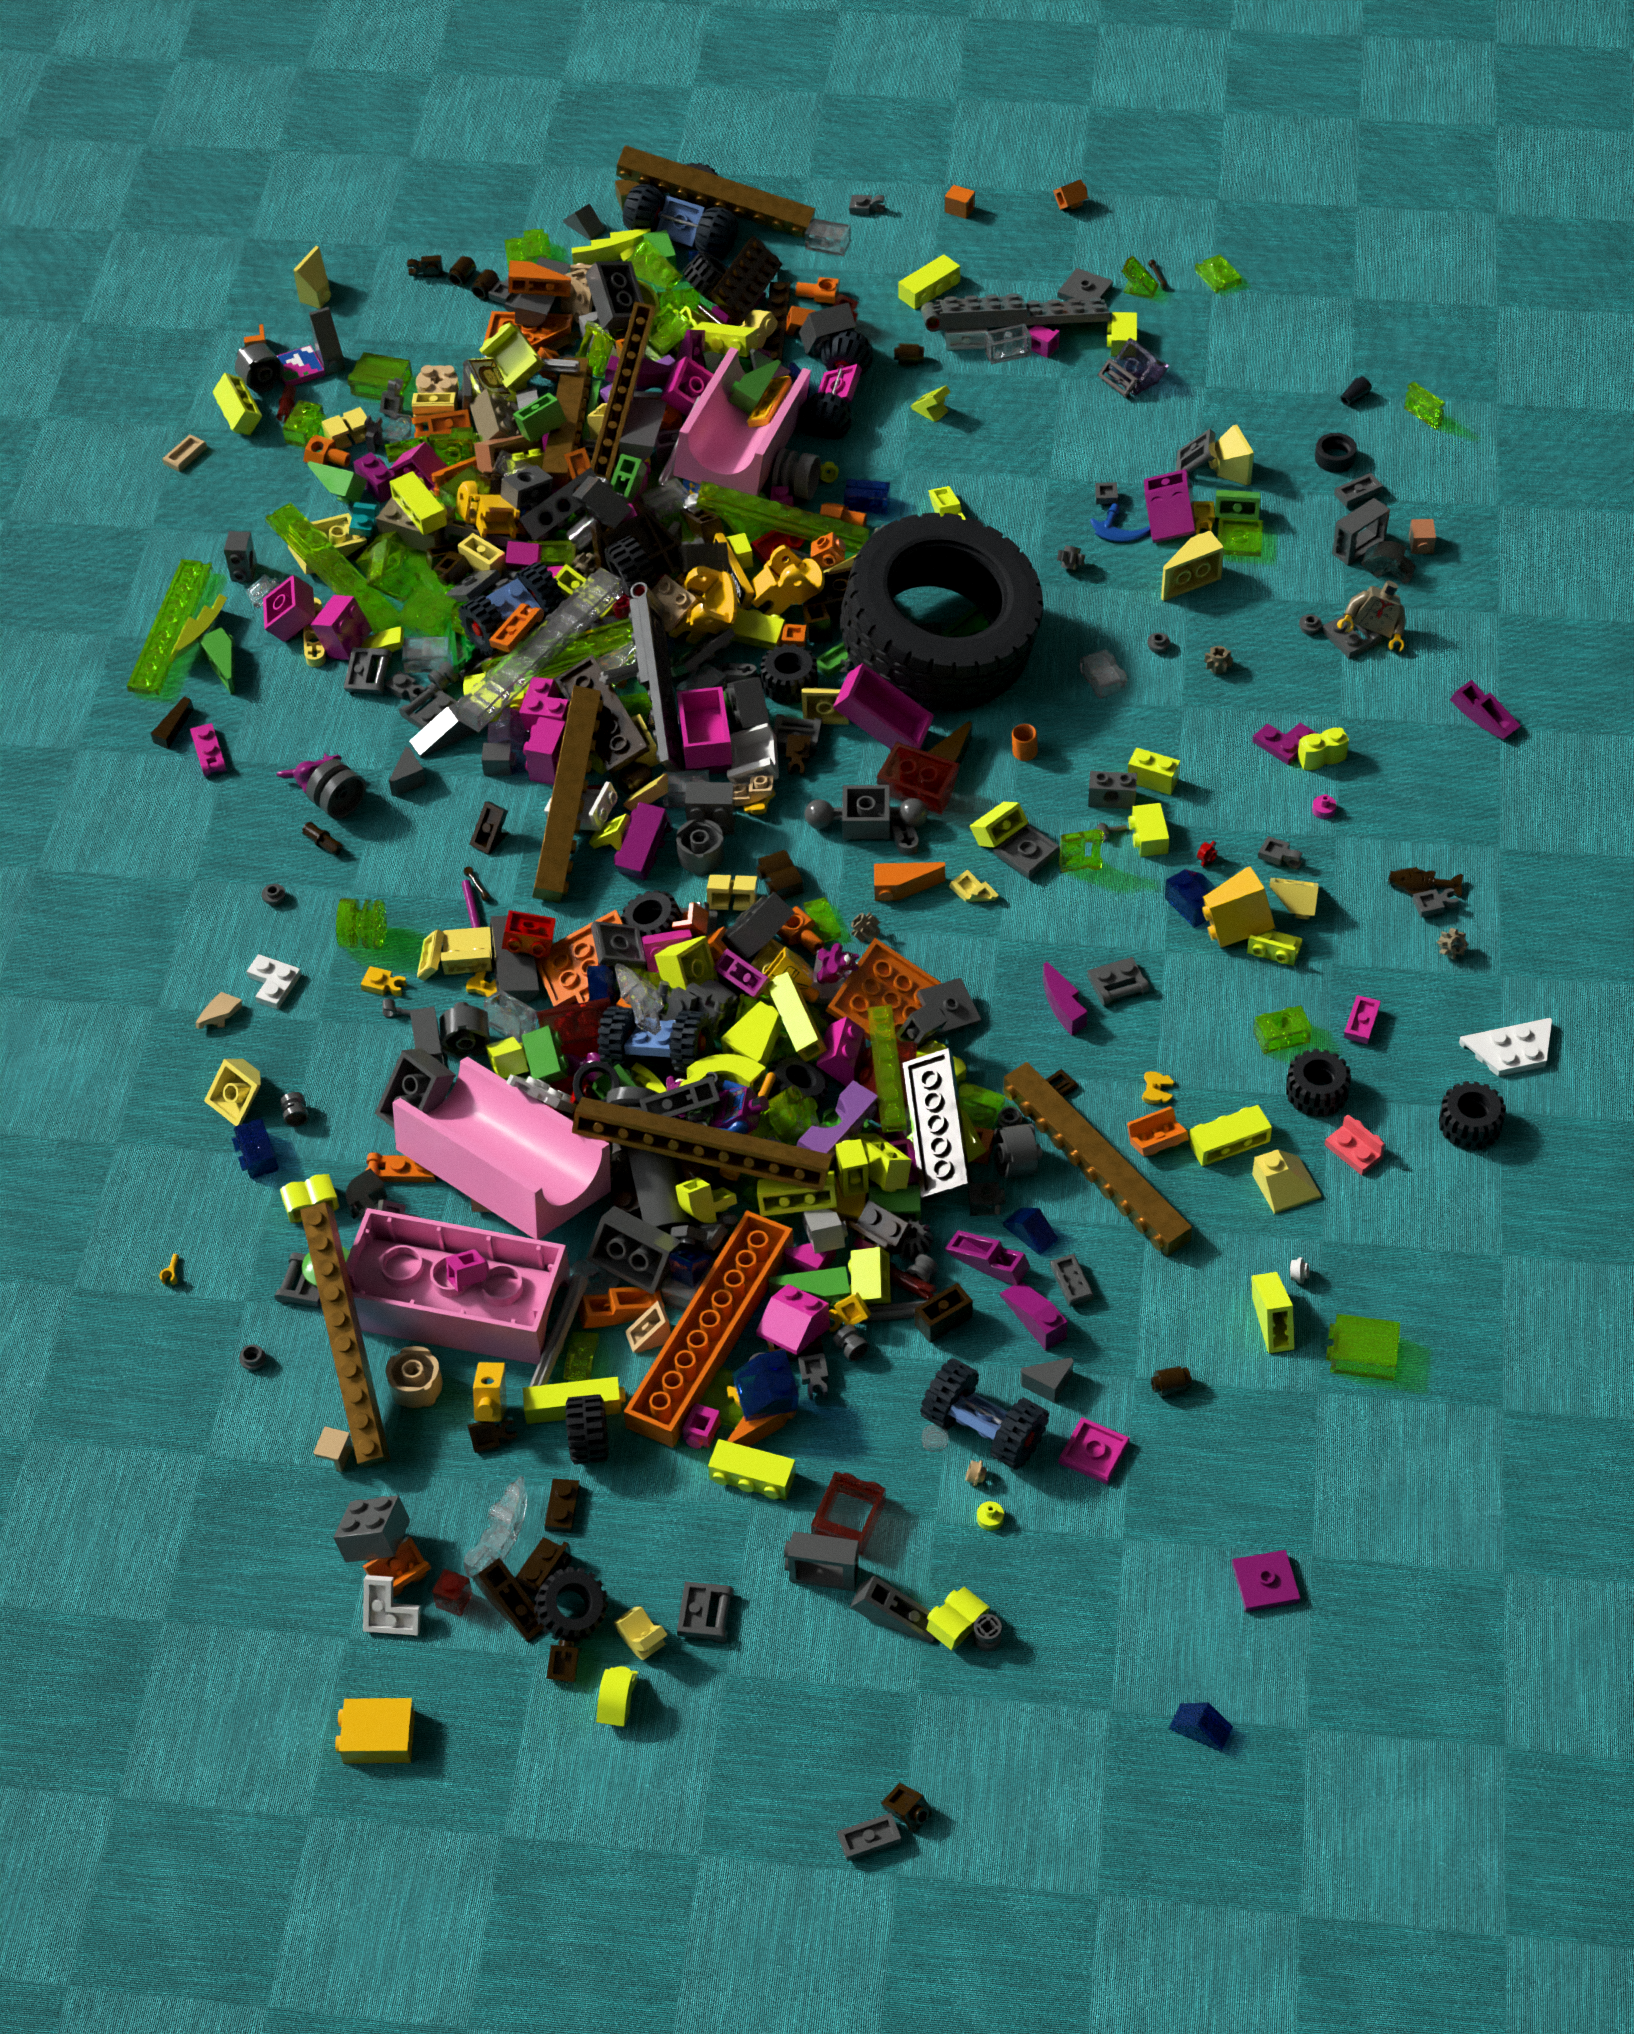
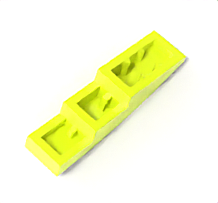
(609, 248)
(196, 628)

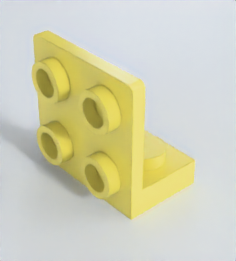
(467, 950)

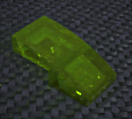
(581, 1356)

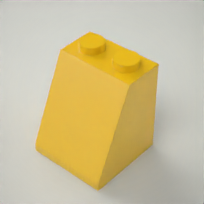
(1237, 909)

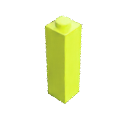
(796, 1016)
(548, 1402)

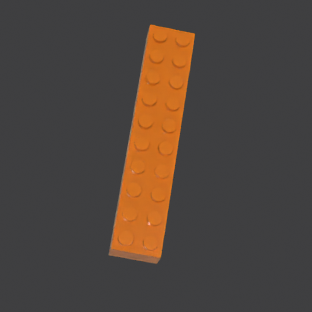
(708, 1328)

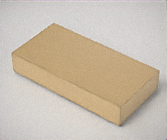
(184, 453)

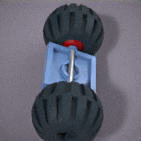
(685, 222)

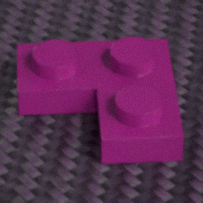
(1281, 745)

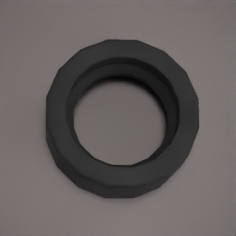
(1335, 463)
(595, 1066)

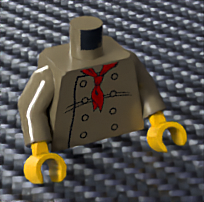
(1377, 611)

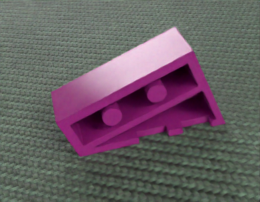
(642, 840)

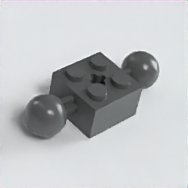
(866, 812)

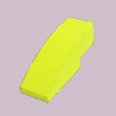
(945, 501)

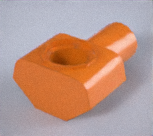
(824, 291)
(328, 454)
(843, 513)
(801, 934)

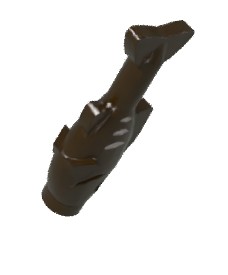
(1417, 880)

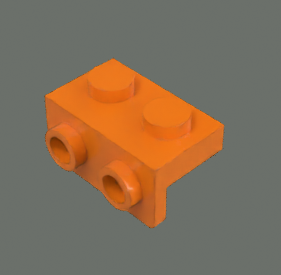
(1156, 1132)
(404, 1566)

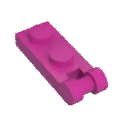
(208, 749)

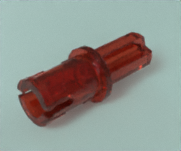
(286, 403)

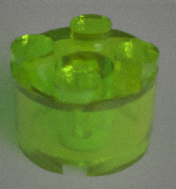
(791, 1115)

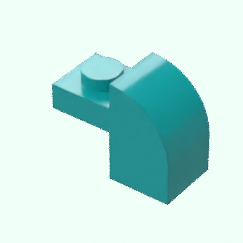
(364, 519)

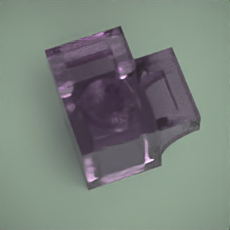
(509, 729)

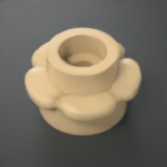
(975, 1472)

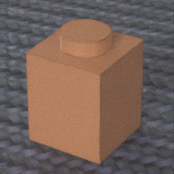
(1422, 536)

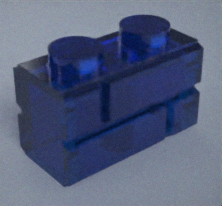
(867, 496)
(255, 1149)

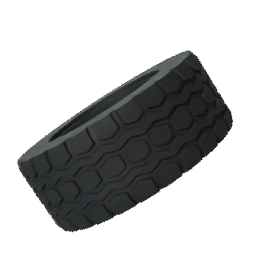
(954, 557)

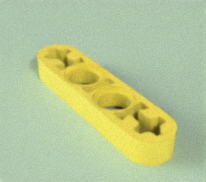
(309, 647)

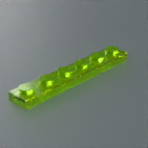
(887, 1068)

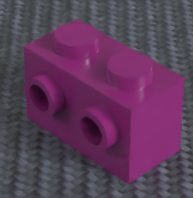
(377, 476)

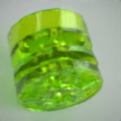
(363, 923)

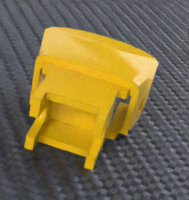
(489, 514)
(797, 581)
(713, 610)

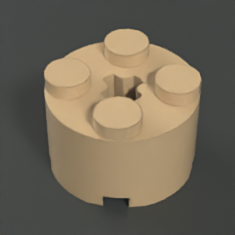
(437, 380)
(414, 1377)

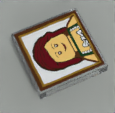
(486, 374)

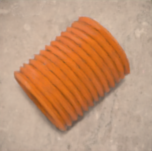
(1024, 742)

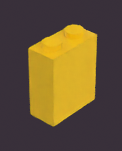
(376, 1730)

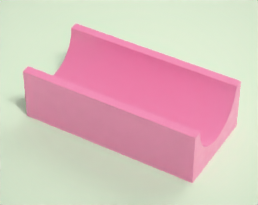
(721, 446)
(506, 1151)
(405, 1293)

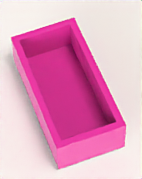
(882, 709)
(704, 728)

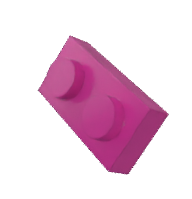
(1362, 1019)

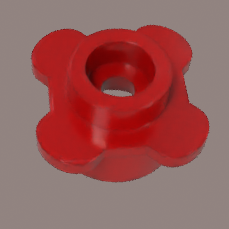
(1207, 853)

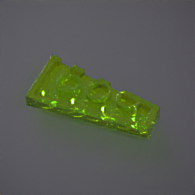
(653, 266)

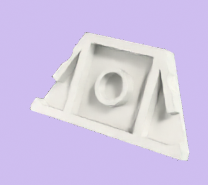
(1511, 1047)
(543, 1092)

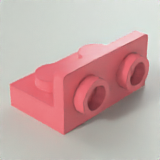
(1356, 1145)

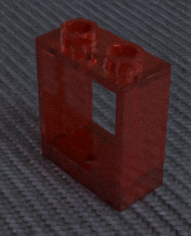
(857, 1488)

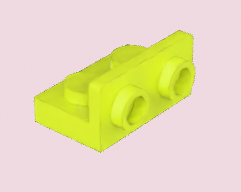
(1275, 946)

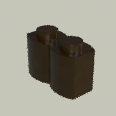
(780, 875)

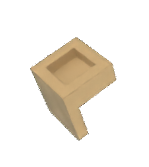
(334, 1446)

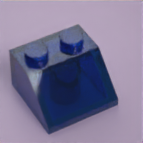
(1186, 895)
(766, 1386)

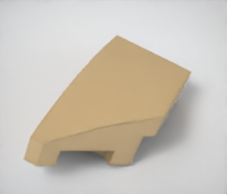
(218, 1010)

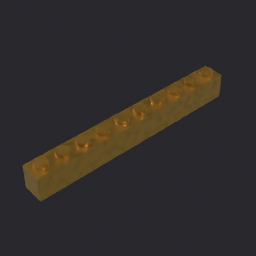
(714, 191)
(622, 389)
(573, 398)
(566, 795)
(701, 1144)
(1097, 1159)
(345, 1335)

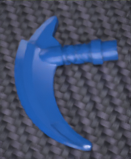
(1108, 532)

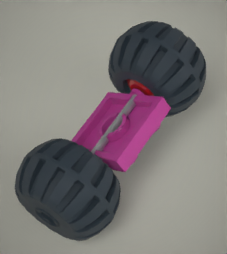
(846, 359)

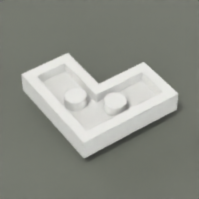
(277, 980)
(382, 1614)

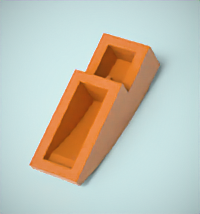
(615, 1307)

